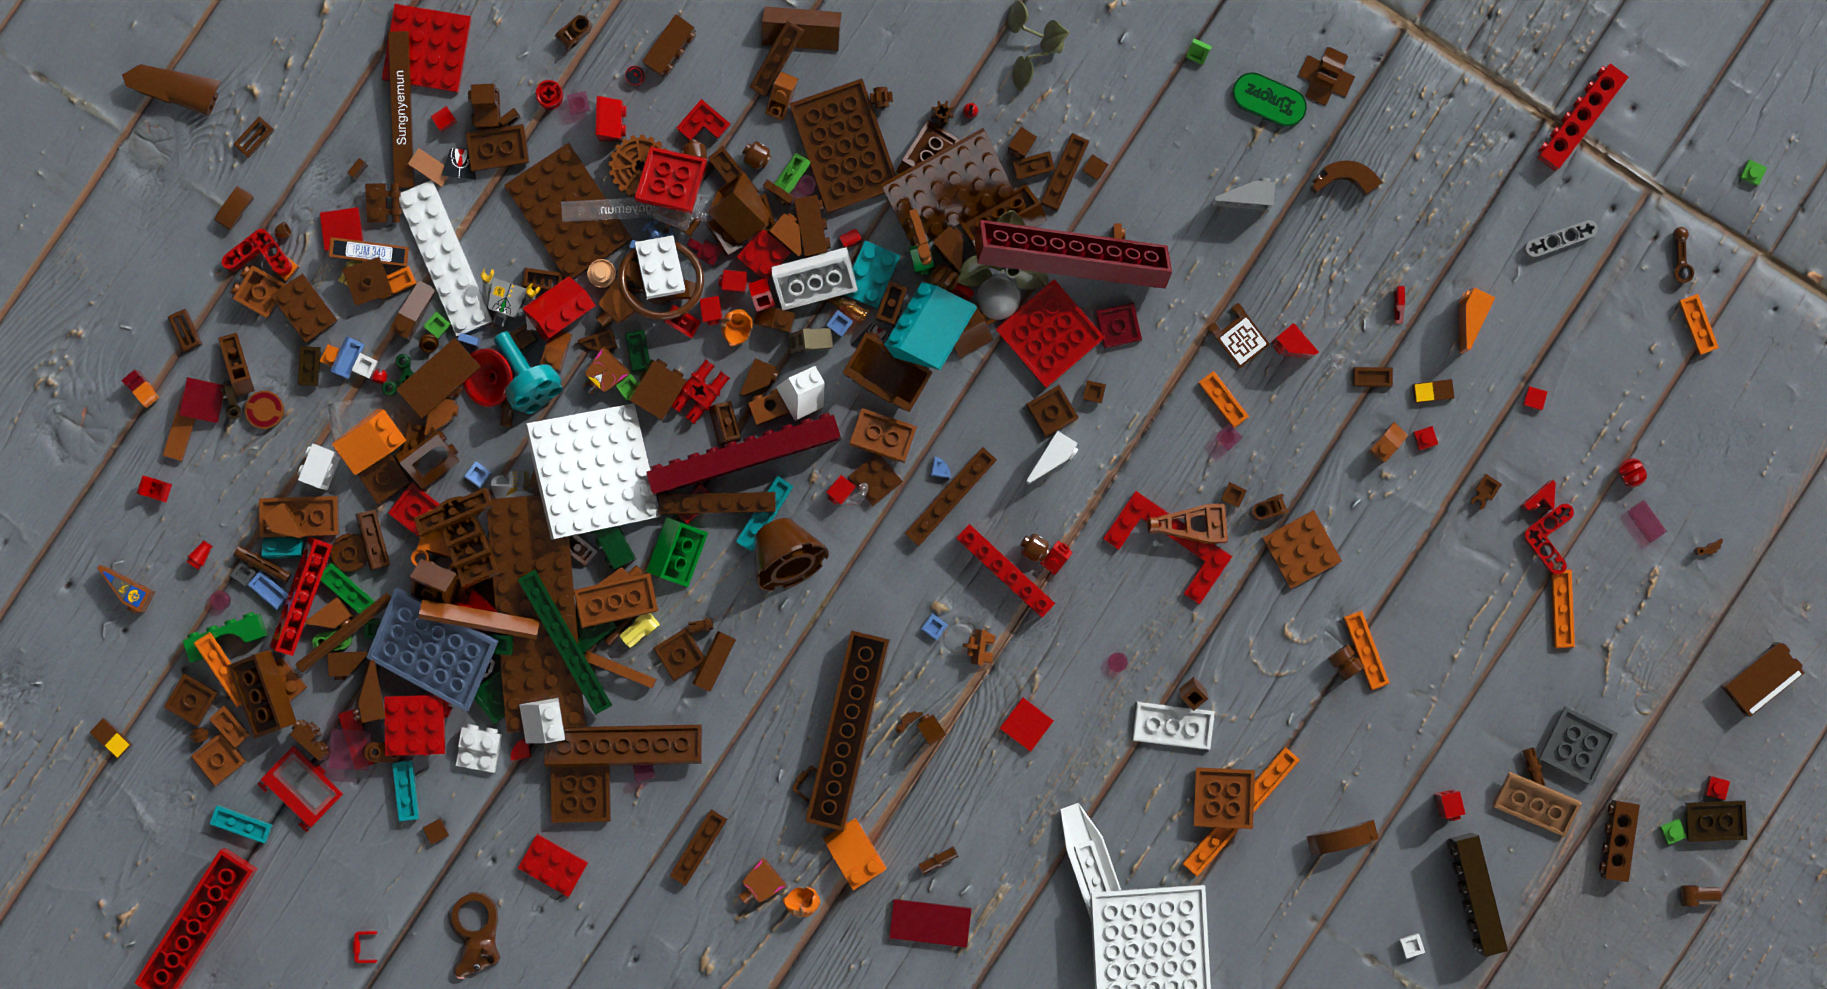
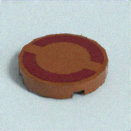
(264, 409)

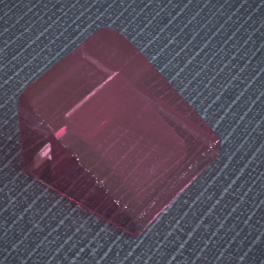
(643, 772)

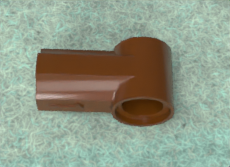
(1694, 895)

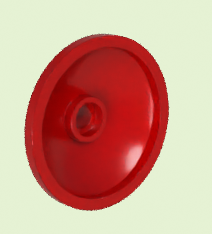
(482, 385)

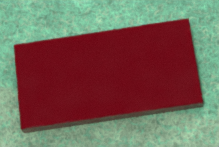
(930, 923)

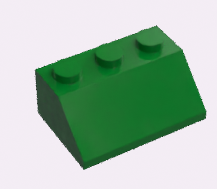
(677, 552)

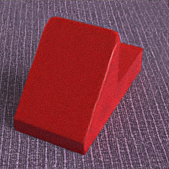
(1545, 494)

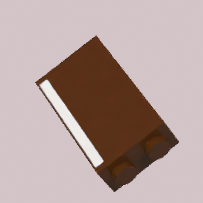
(1763, 679)

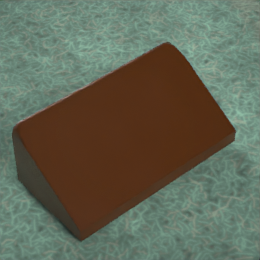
(724, 422)

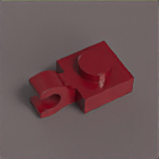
(707, 251)

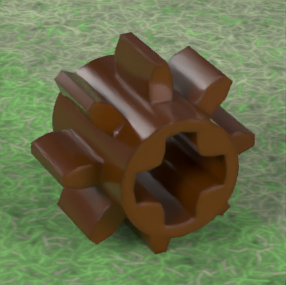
(881, 97)
(940, 118)

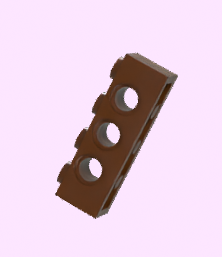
(1625, 850)

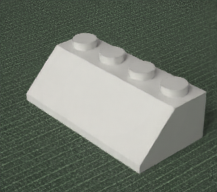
(814, 278)

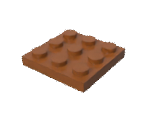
(1301, 549)
(1224, 798)

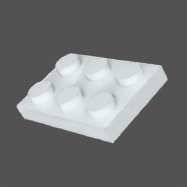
(659, 267)

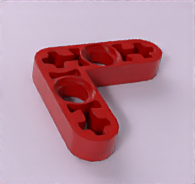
(257, 247)
(1543, 533)

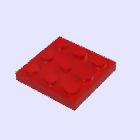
(671, 179)
(414, 725)

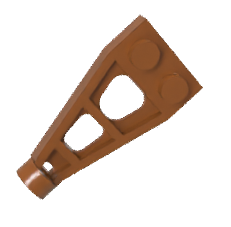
(1214, 518)

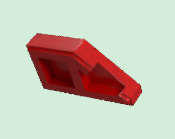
(1399, 304)

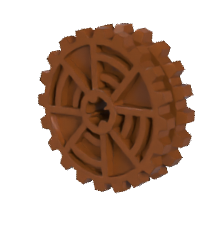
(626, 162)

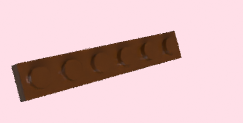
(950, 496)
(717, 503)

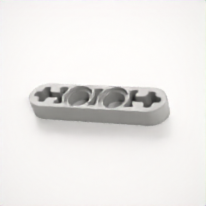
(1560, 238)

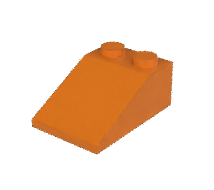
(1472, 313)
(368, 441)
(854, 854)

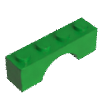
(249, 629)

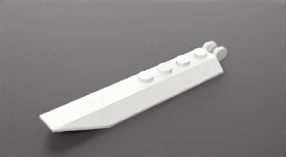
(1087, 854)

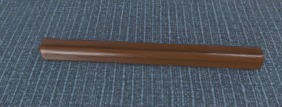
(343, 633)

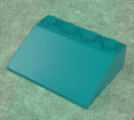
(930, 327)

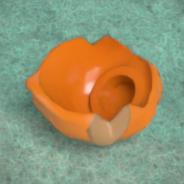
(736, 327)
(802, 902)

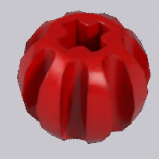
(1632, 472)

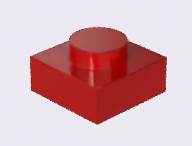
(1425, 438)
(1717, 787)

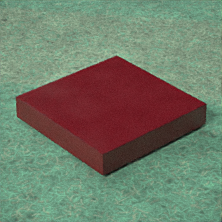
(1119, 325)
(201, 400)

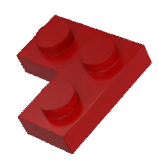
(703, 117)

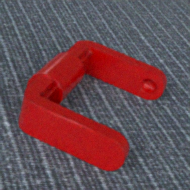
(357, 947)

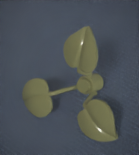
(1051, 43)
(975, 274)

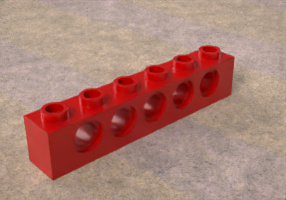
(1615, 80)
(1005, 570)
(300, 596)

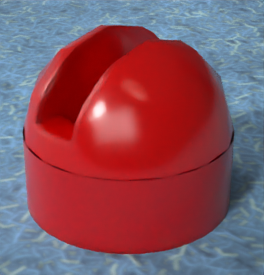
(966, 109)
(378, 377)

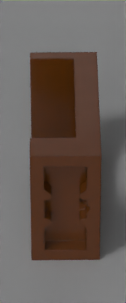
(437, 439)

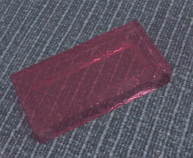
(1646, 521)

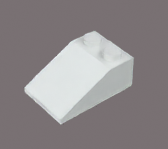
(1058, 452)

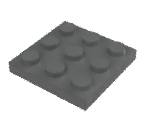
(1578, 745)

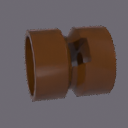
(1346, 663)

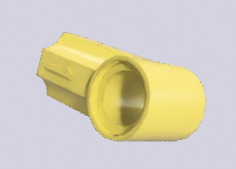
(643, 626)

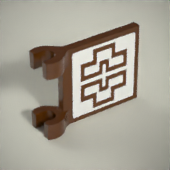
(1240, 338)

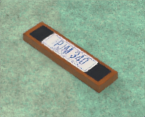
(364, 251)

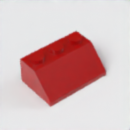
(558, 307)

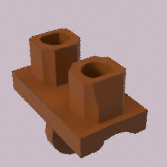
(977, 645)

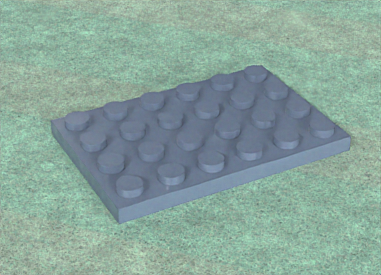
(431, 653)

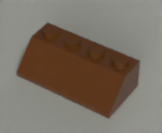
(1021, 202)
(262, 694)

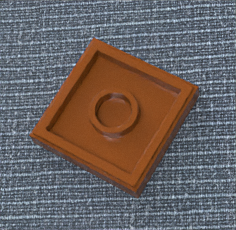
(218, 759)

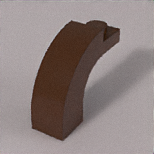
(1347, 170)
(1342, 838)

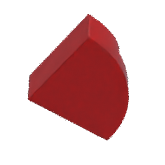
(520, 750)

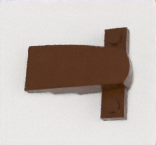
(463, 535)

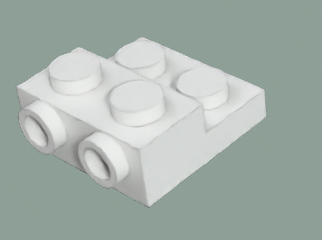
(478, 748)

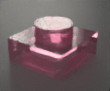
(578, 103)
(1228, 437)

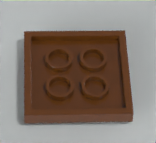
(580, 794)

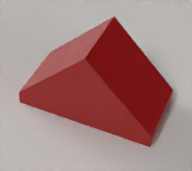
(685, 324)

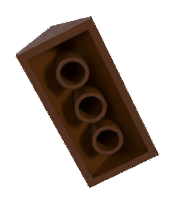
(820, 27)

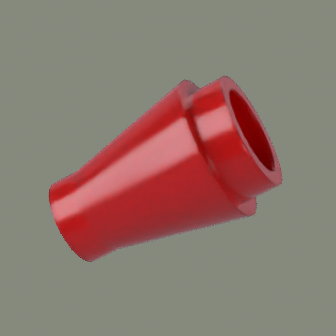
(199, 555)

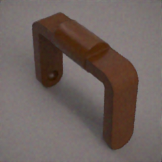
(801, 777)

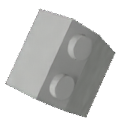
(1253, 196)

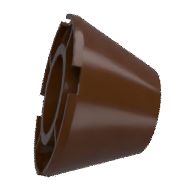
(786, 554)

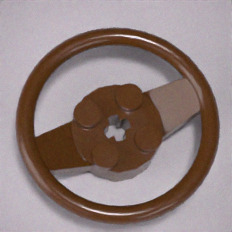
(693, 290)

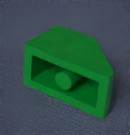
(918, 266)

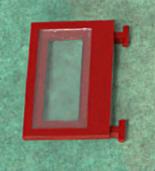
(301, 787)

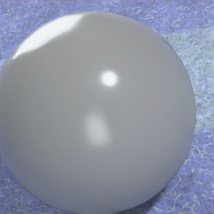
(998, 298)

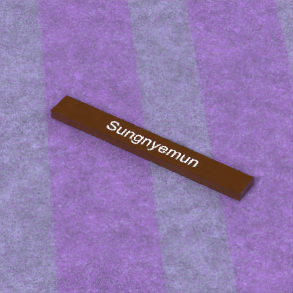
(401, 108)

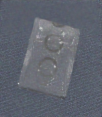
(349, 413)

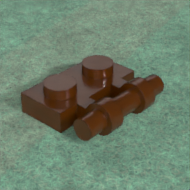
(377, 202)

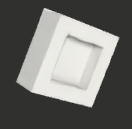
(365, 365)
(1412, 945)

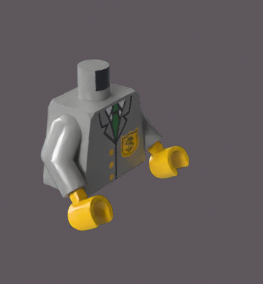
(505, 297)

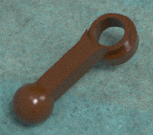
(1681, 235)

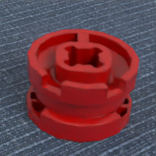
(549, 94)

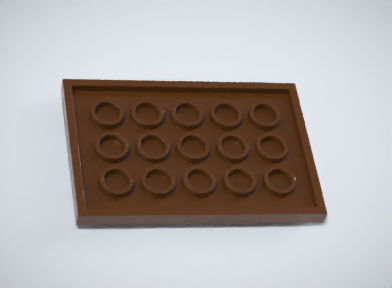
(843, 144)
(949, 186)
(539, 198)

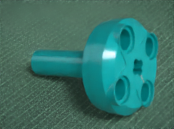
(531, 386)

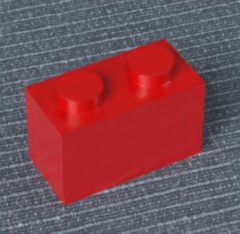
(1450, 804)

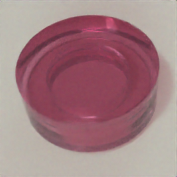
(220, 600)
(1117, 662)

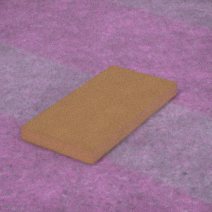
(1537, 804)

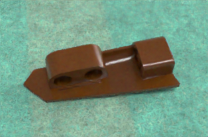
(174, 87)

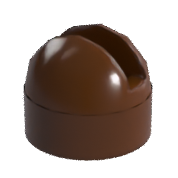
(283, 230)

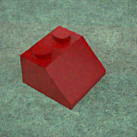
(610, 119)
(1294, 343)

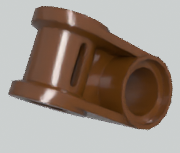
(573, 33)
(1272, 507)

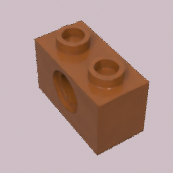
(762, 415)

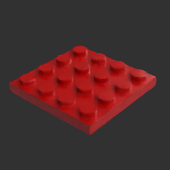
(436, 46)
(1050, 333)

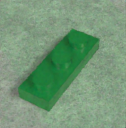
(346, 588)

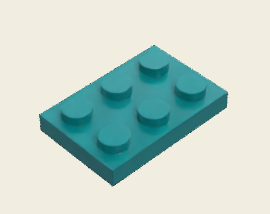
(872, 273)

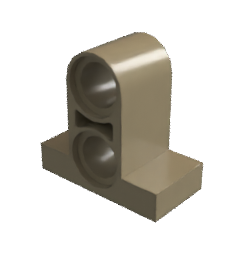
(810, 340)

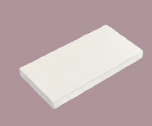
(1173, 726)

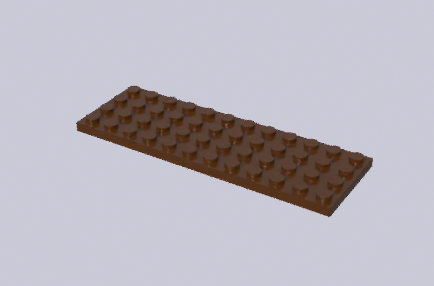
(535, 668)

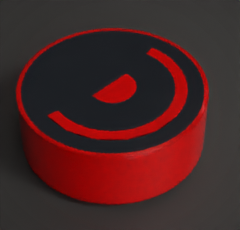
(635, 75)

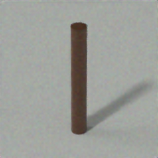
(618, 630)

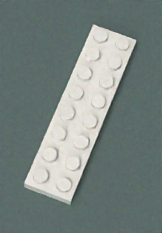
(444, 258)

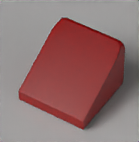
(443, 119)
(850, 238)
(963, 292)

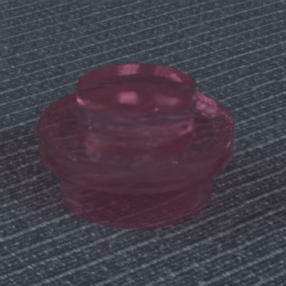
(807, 184)

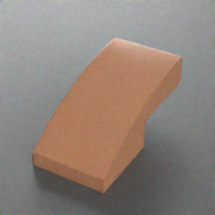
(428, 166)

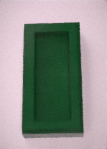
(637, 350)

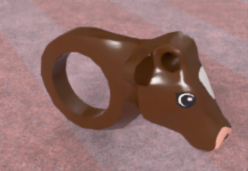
(479, 945)

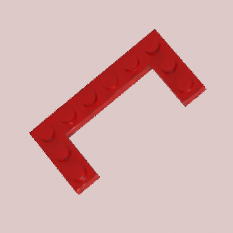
(1142, 508)

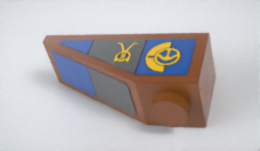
(127, 590)

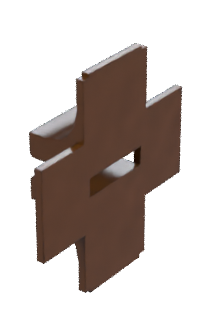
(1322, 84)

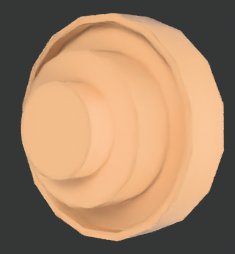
(601, 273)

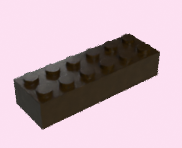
(1478, 894)

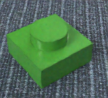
(1198, 51)
(1753, 172)
(437, 325)
(626, 385)
(1673, 831)

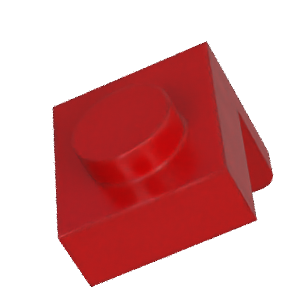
(154, 488)
(1056, 557)

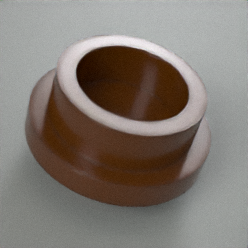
(428, 343)
(199, 735)

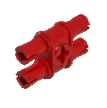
(711, 391)

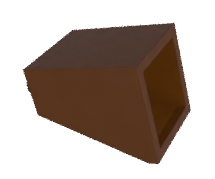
(739, 209)

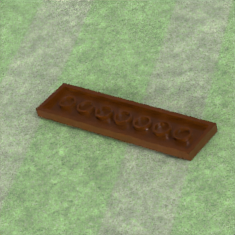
(626, 746)

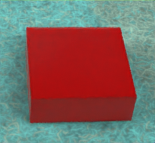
(1535, 398)

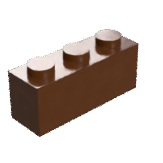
(669, 46)
(812, 225)

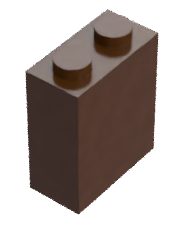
(657, 388)

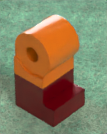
(140, 388)

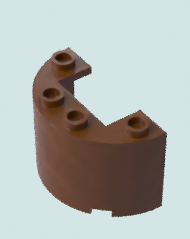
(886, 376)

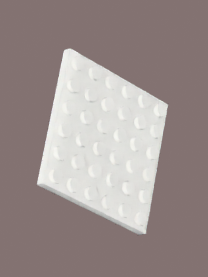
(592, 471)
(1150, 938)

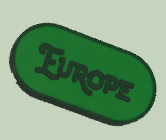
(1269, 99)

